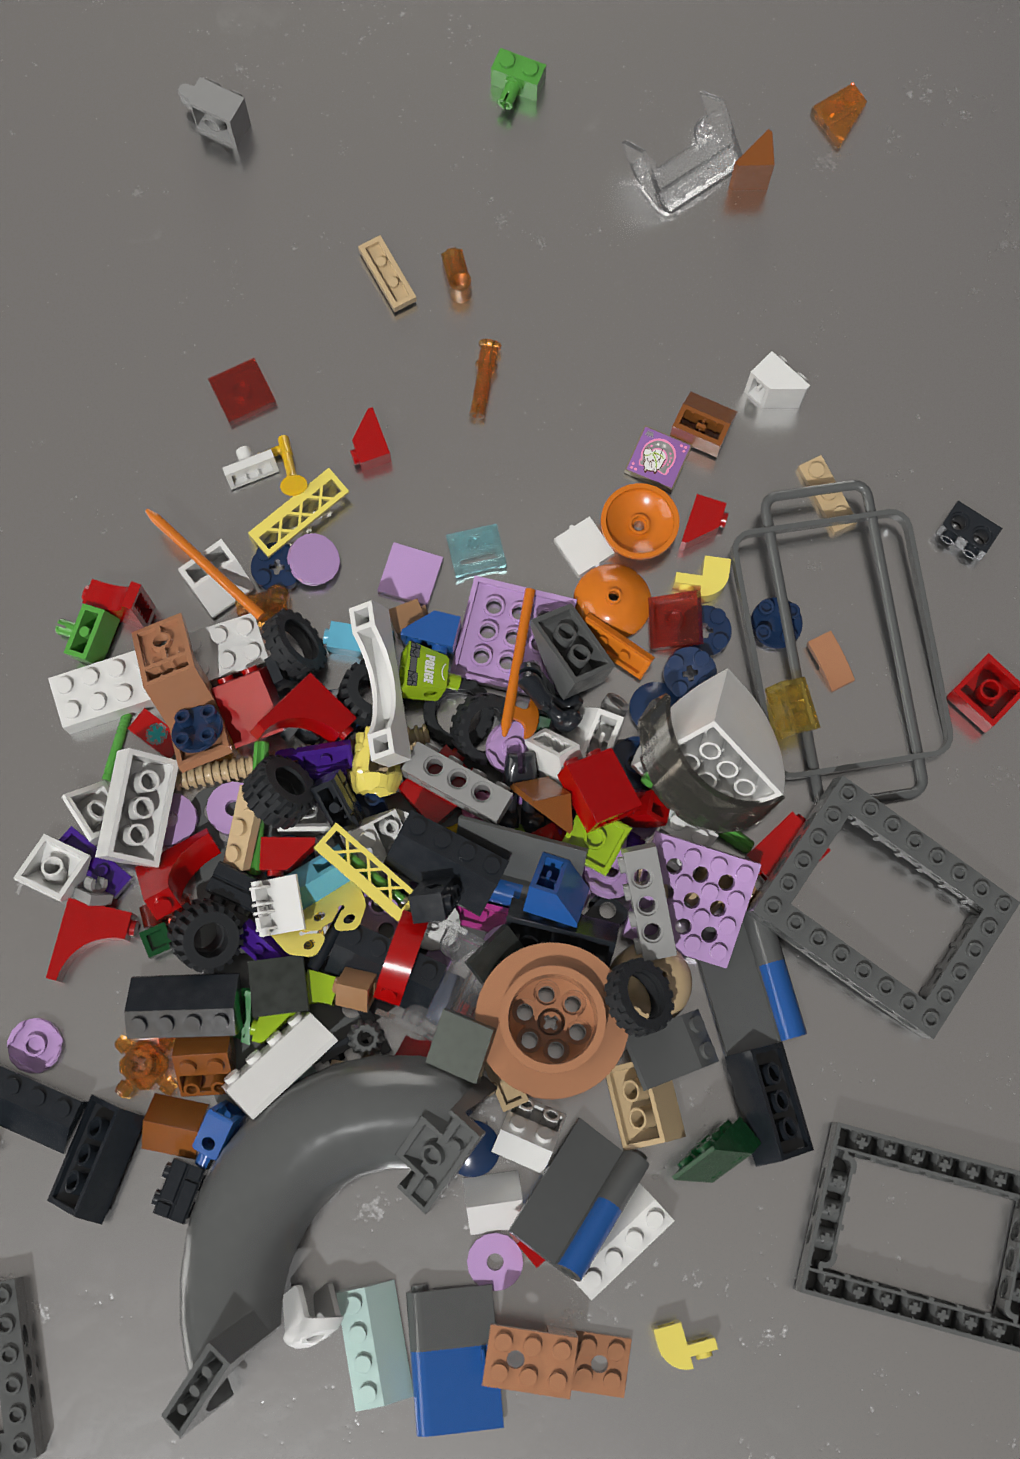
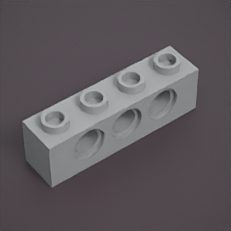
(489, 810)
(662, 942)

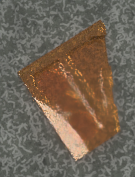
(839, 112)

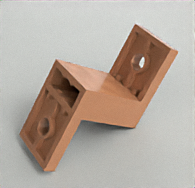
(176, 681)
(556, 1361)

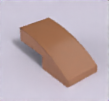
(831, 661)

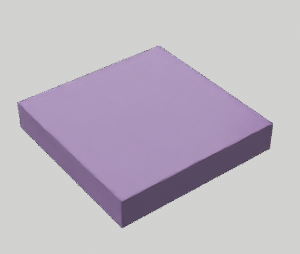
(410, 574)

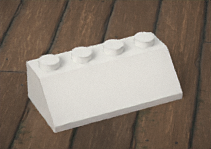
(137, 808)
(278, 1063)
(633, 1232)

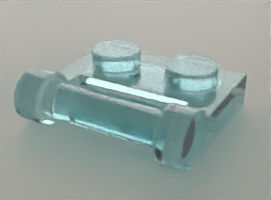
(476, 543)

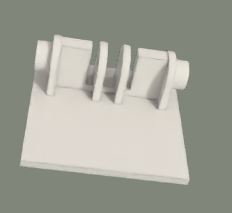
(278, 905)

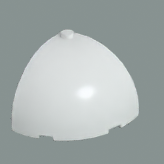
(727, 740)

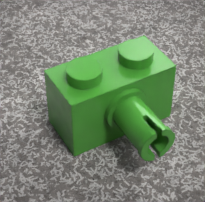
(517, 77)
(89, 635)

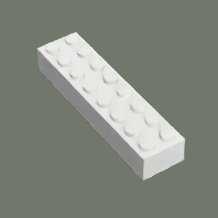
(115, 685)

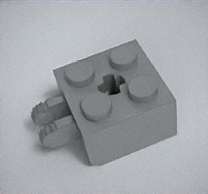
(216, 110)

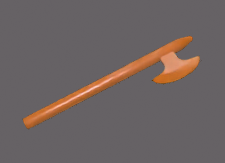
(205, 564)
(527, 717)

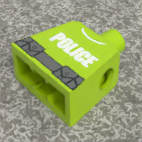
(425, 673)

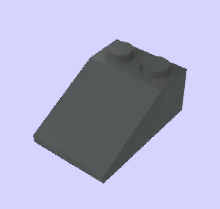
(570, 651)
(672, 1051)

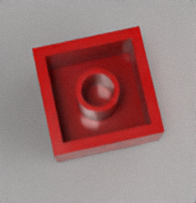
(986, 693)

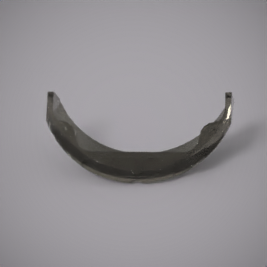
(681, 786)

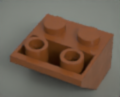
(703, 423)
(203, 1064)

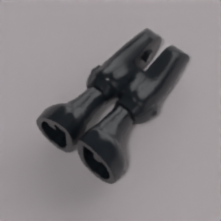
(542, 692)
(529, 815)

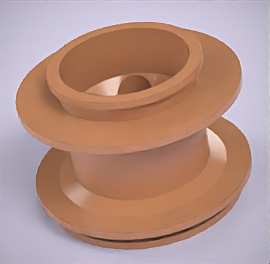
(568, 974)

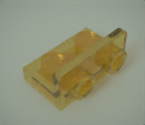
(792, 707)

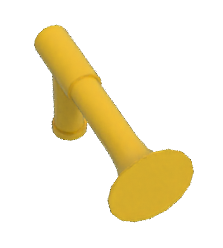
(293, 483)

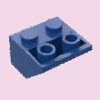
(435, 631)
(556, 891)

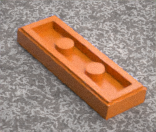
(619, 648)

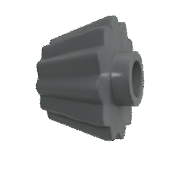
(355, 1037)

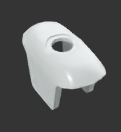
(306, 1331)

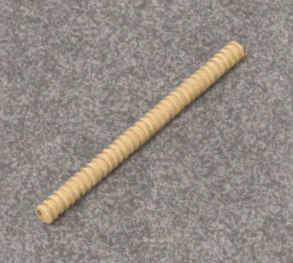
(243, 767)

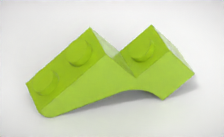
(319, 992)

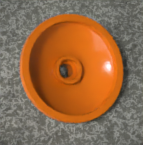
(645, 506)
(625, 614)

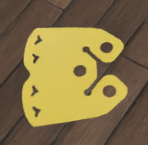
(346, 895)

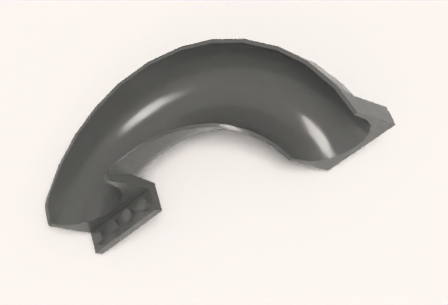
(277, 1178)

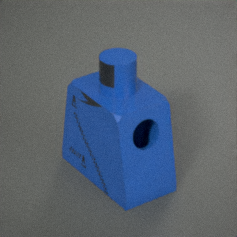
(216, 1131)

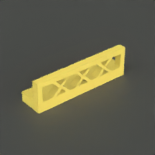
(294, 507)
(357, 878)

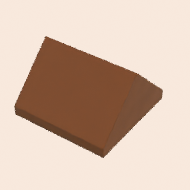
(755, 166)
(547, 798)
(172, 1125)

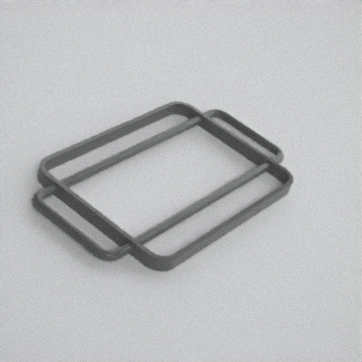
(871, 516)

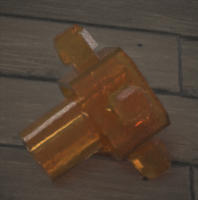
(157, 1065)

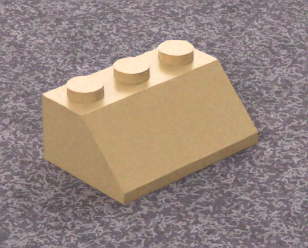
(641, 1115)

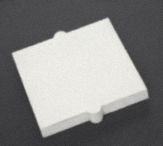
(584, 546)

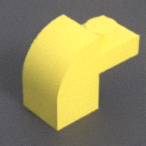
(711, 581)
(674, 1348)

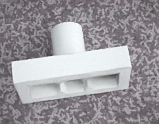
(250, 467)

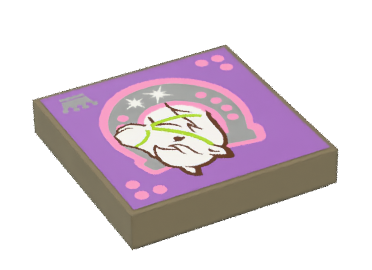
(658, 459)

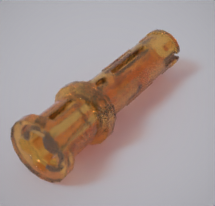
(486, 367)

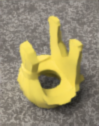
(368, 781)

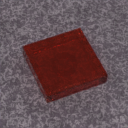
(242, 391)
(675, 620)

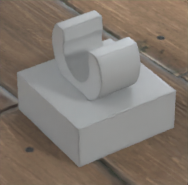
(93, 894)

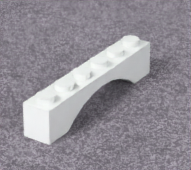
(388, 728)

